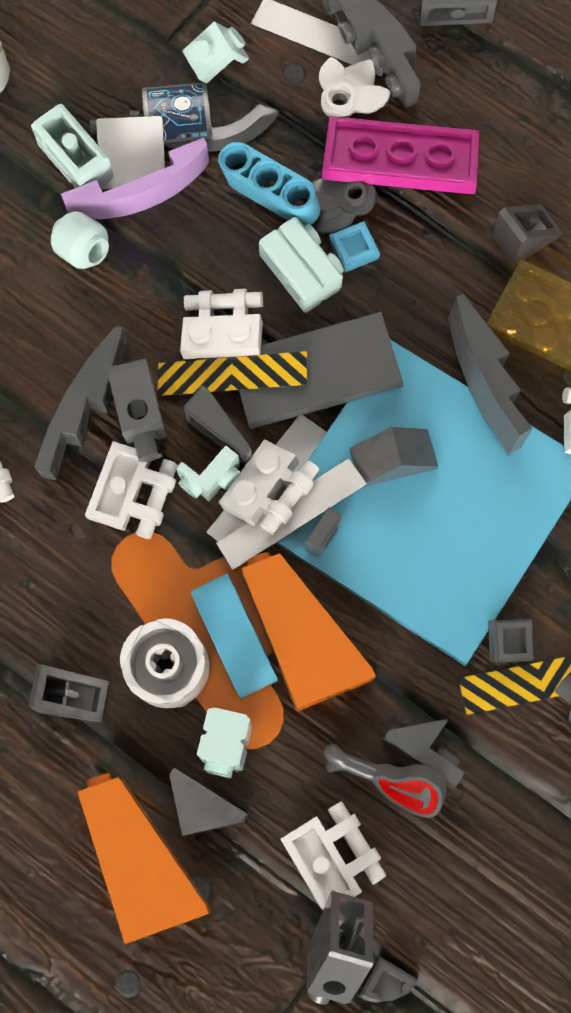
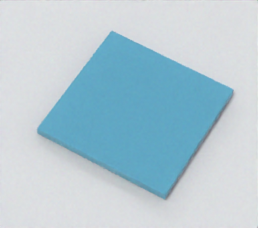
(447, 541)

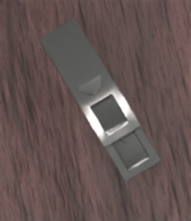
(376, 30)

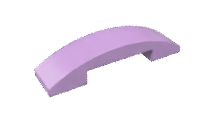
(143, 192)

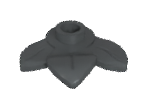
(337, 206)

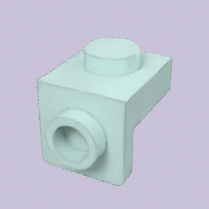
(214, 51)
(217, 475)

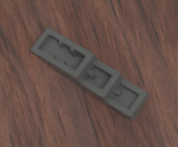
(482, 364)
(86, 393)

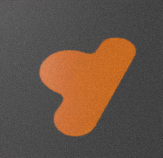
(160, 588)

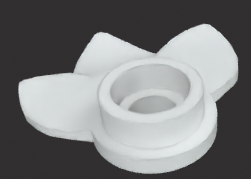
(351, 85)

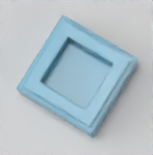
(354, 246)

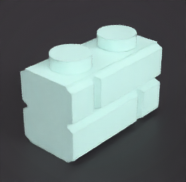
(71, 148)
(301, 263)
(225, 741)

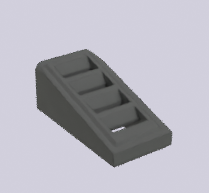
(210, 419)

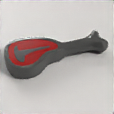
(412, 787)

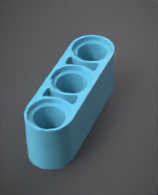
(262, 169)
(234, 636)

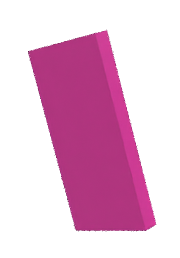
(401, 155)

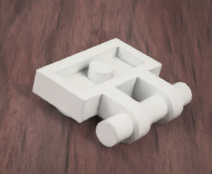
(222, 335)
(261, 481)
(119, 487)
(320, 861)

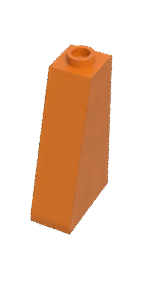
(304, 638)
(139, 868)

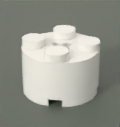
(159, 641)

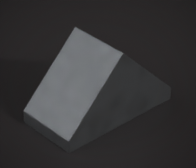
(524, 231)
(394, 455)
(68, 694)
(200, 808)

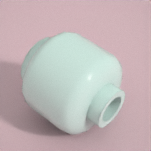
(79, 240)

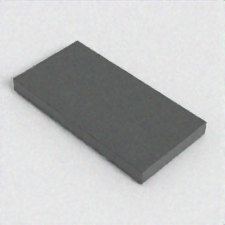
(342, 366)

